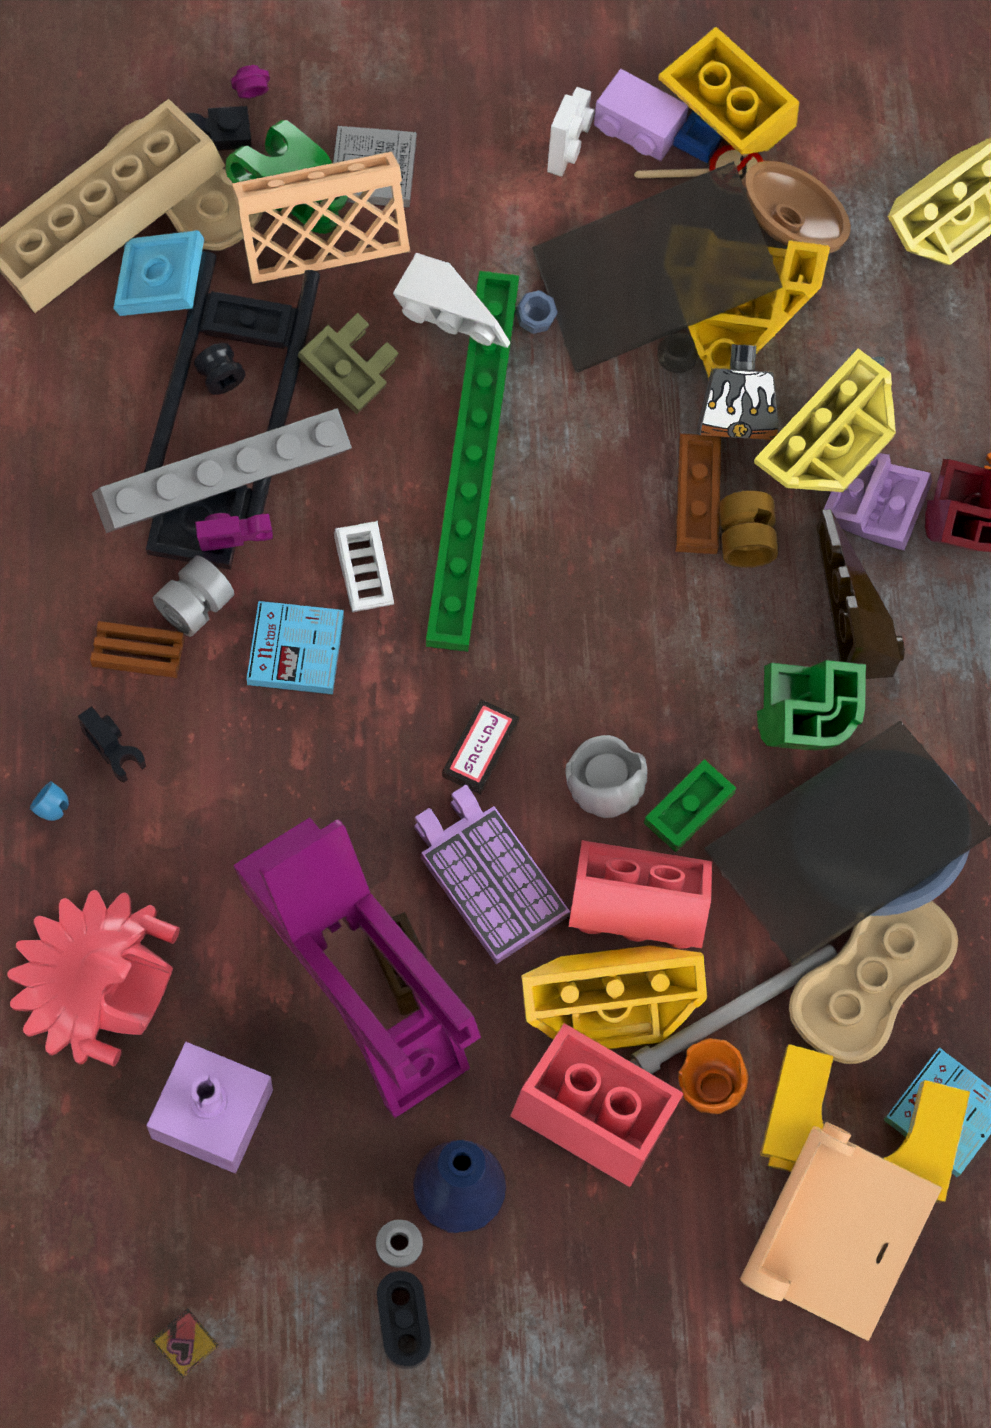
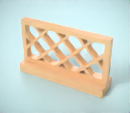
(322, 184)

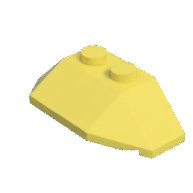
(947, 208)
(835, 430)

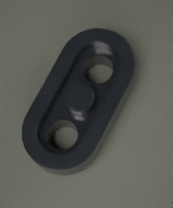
(403, 1320)

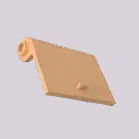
(833, 1225)

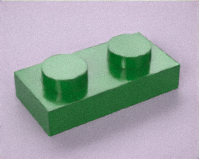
(689, 805)

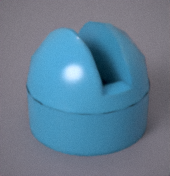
(50, 802)

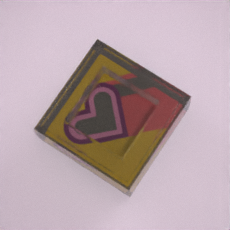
(184, 1343)

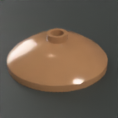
(795, 206)

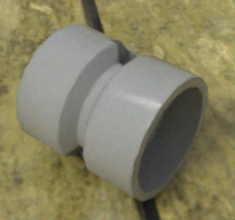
(198, 591)

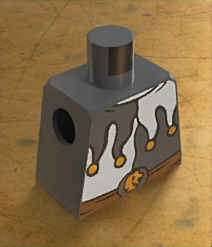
(740, 399)

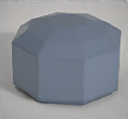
(536, 312)

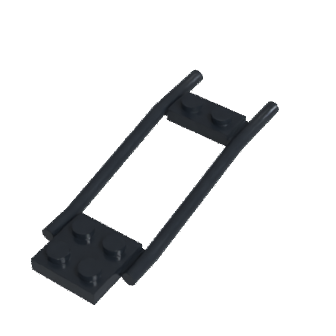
(237, 319)

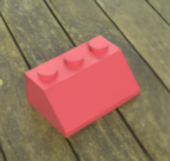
(641, 895)
(596, 1104)

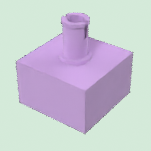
(210, 1107)

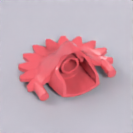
(92, 975)

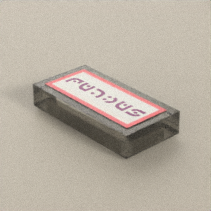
(480, 746)

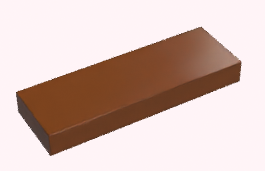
(698, 494)

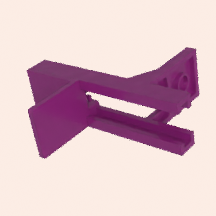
(308, 885)

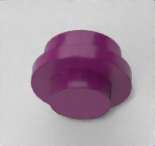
(250, 81)

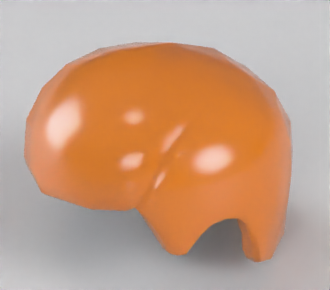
(713, 1076)

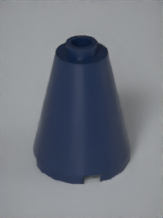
(459, 1186)

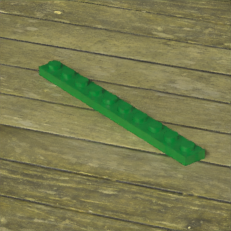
(471, 472)

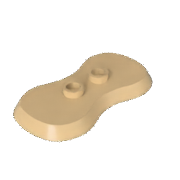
(209, 210)
(854, 998)

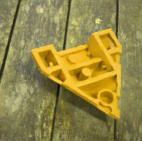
(758, 320)

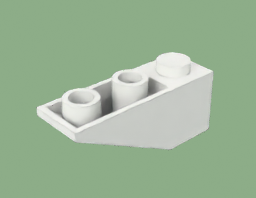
(439, 295)

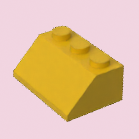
(732, 94)

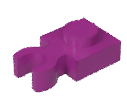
(225, 531)

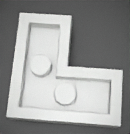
(572, 118)

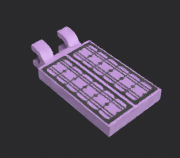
(489, 876)

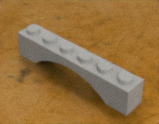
(221, 470)

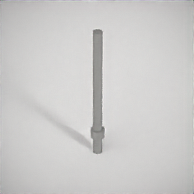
(651, 1058)

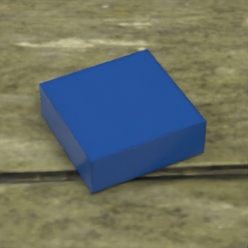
(697, 138)

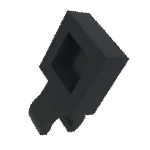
(225, 126)
(104, 737)

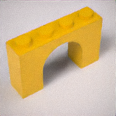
(797, 1107)

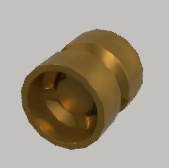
(748, 529)

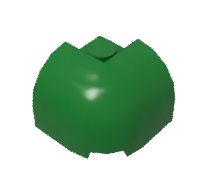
(812, 704)

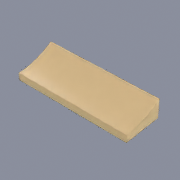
(105, 204)

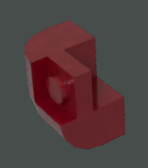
(961, 507)

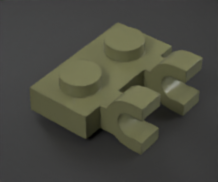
(343, 368)

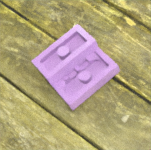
(882, 502)

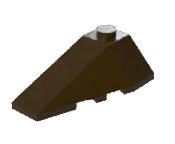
(858, 615)

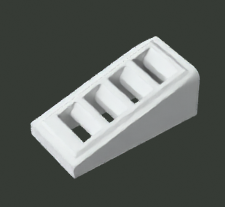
(360, 533)

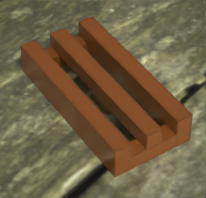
(137, 633)

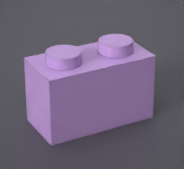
(640, 115)

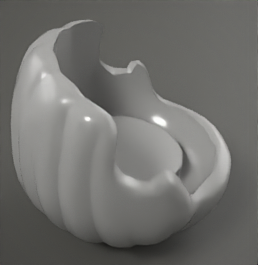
(606, 776)

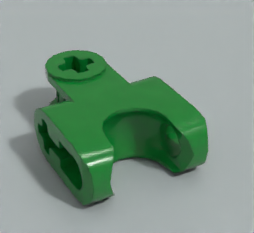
(296, 155)

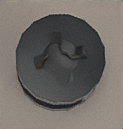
(219, 368)

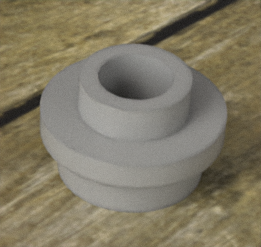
(404, 1257)

